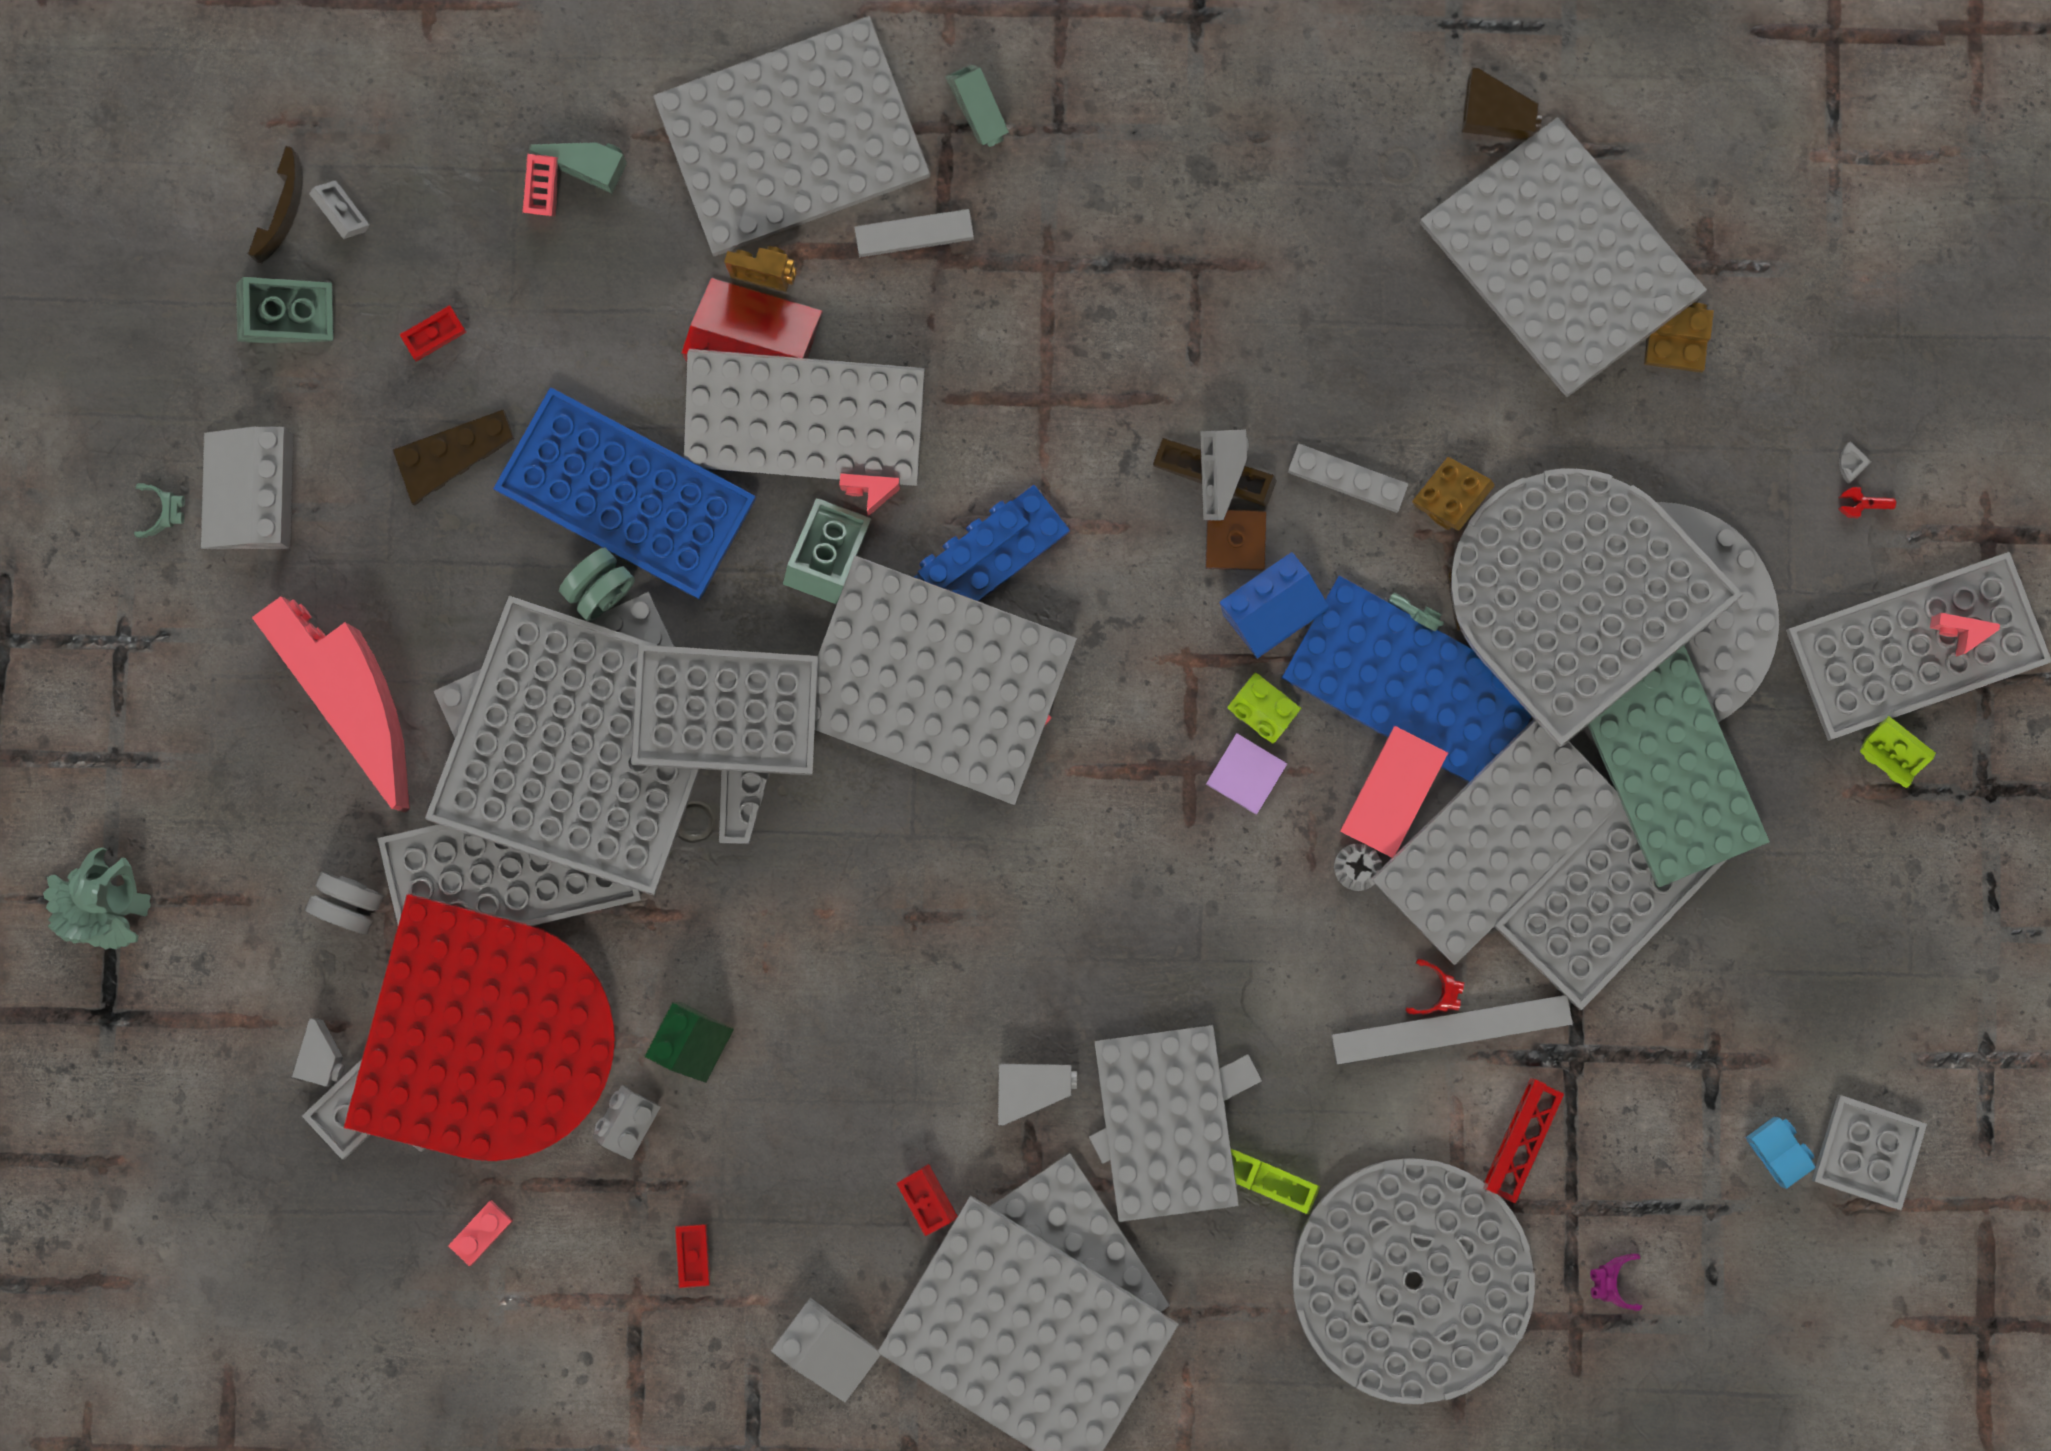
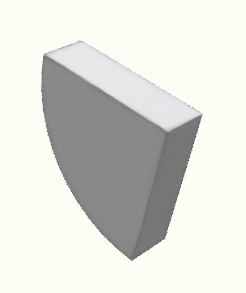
(1852, 462)

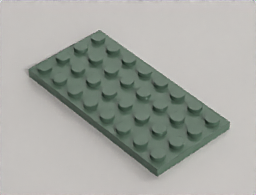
(1676, 774)

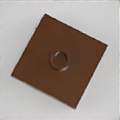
(1237, 541)

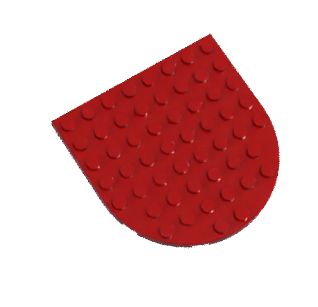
(481, 1037)

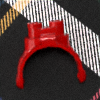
(1449, 994)

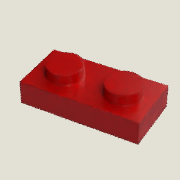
(433, 333)
(692, 1255)

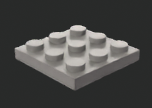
(1869, 1152)

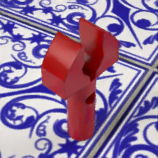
(1864, 503)

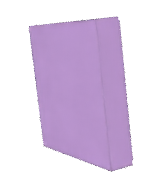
(1246, 774)

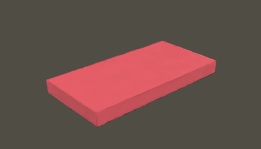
(1393, 791)

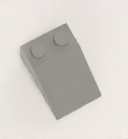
(826, 1351)

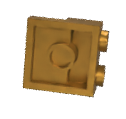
(768, 269)
(1682, 340)

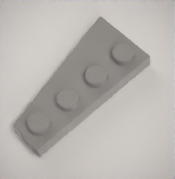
(740, 804)

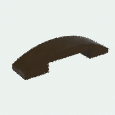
(267, 241)

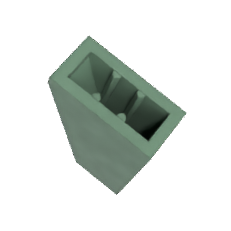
(978, 104)

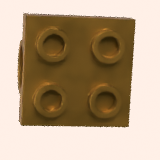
(1453, 494)

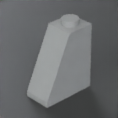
(1031, 1088)

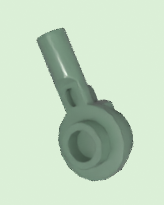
(1428, 617)

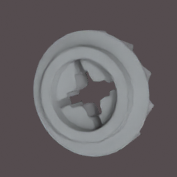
(1345, 873)

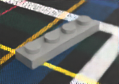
(1348, 478)

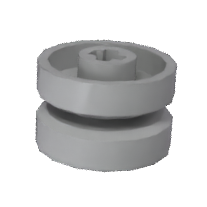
(344, 902)

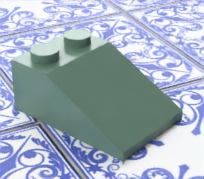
(283, 311)
(826, 551)

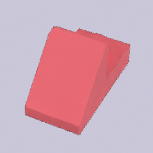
(878, 488)
(1970, 630)

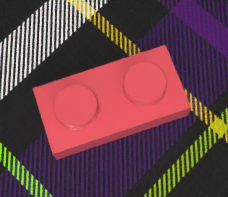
(480, 1233)

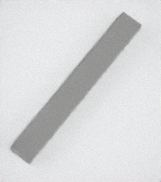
(1451, 1029)

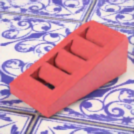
(529, 195)

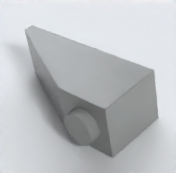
(1222, 465)

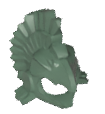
(91, 907)

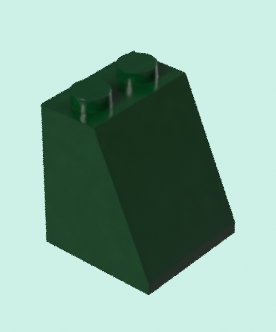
(689, 1042)

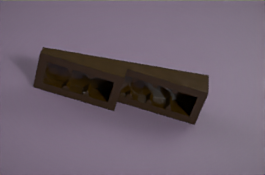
(1186, 462)

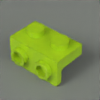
(1264, 708)
(1896, 751)

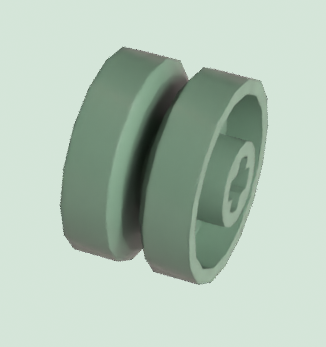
(596, 584)

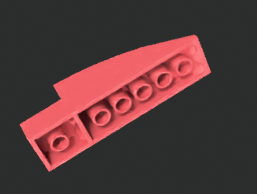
(346, 688)

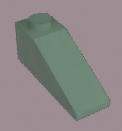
(587, 161)

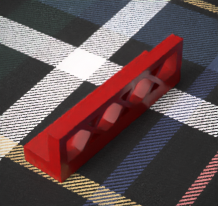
(1516, 1133)

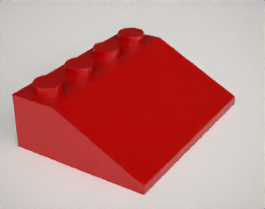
(751, 323)

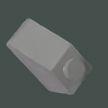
(319, 1056)

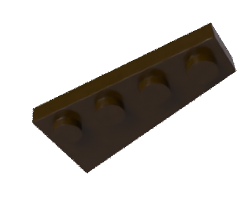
(442, 456)

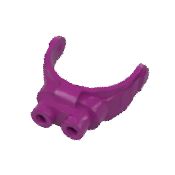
(1605, 1282)

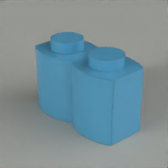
(1781, 1152)

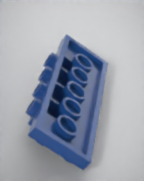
(995, 547)

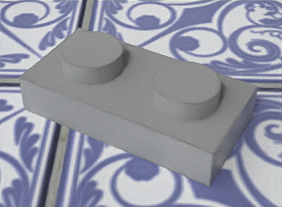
(339, 209)

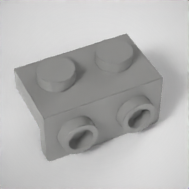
(625, 1122)

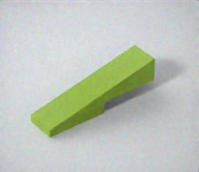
(1274, 1182)

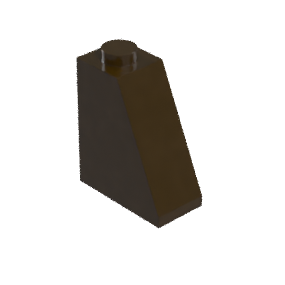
(1498, 109)

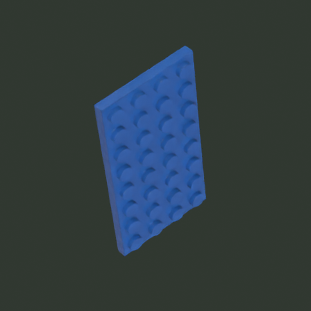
(625, 493)
(1401, 674)

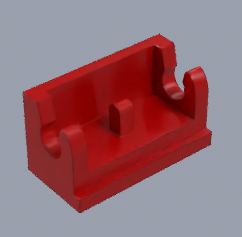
(927, 1200)

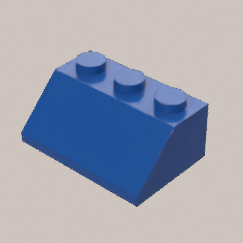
(1274, 605)

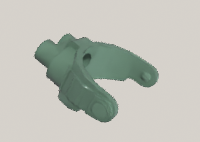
(170, 511)

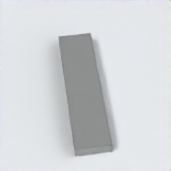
(914, 233)

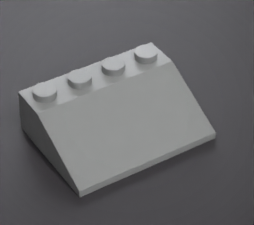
(247, 488)

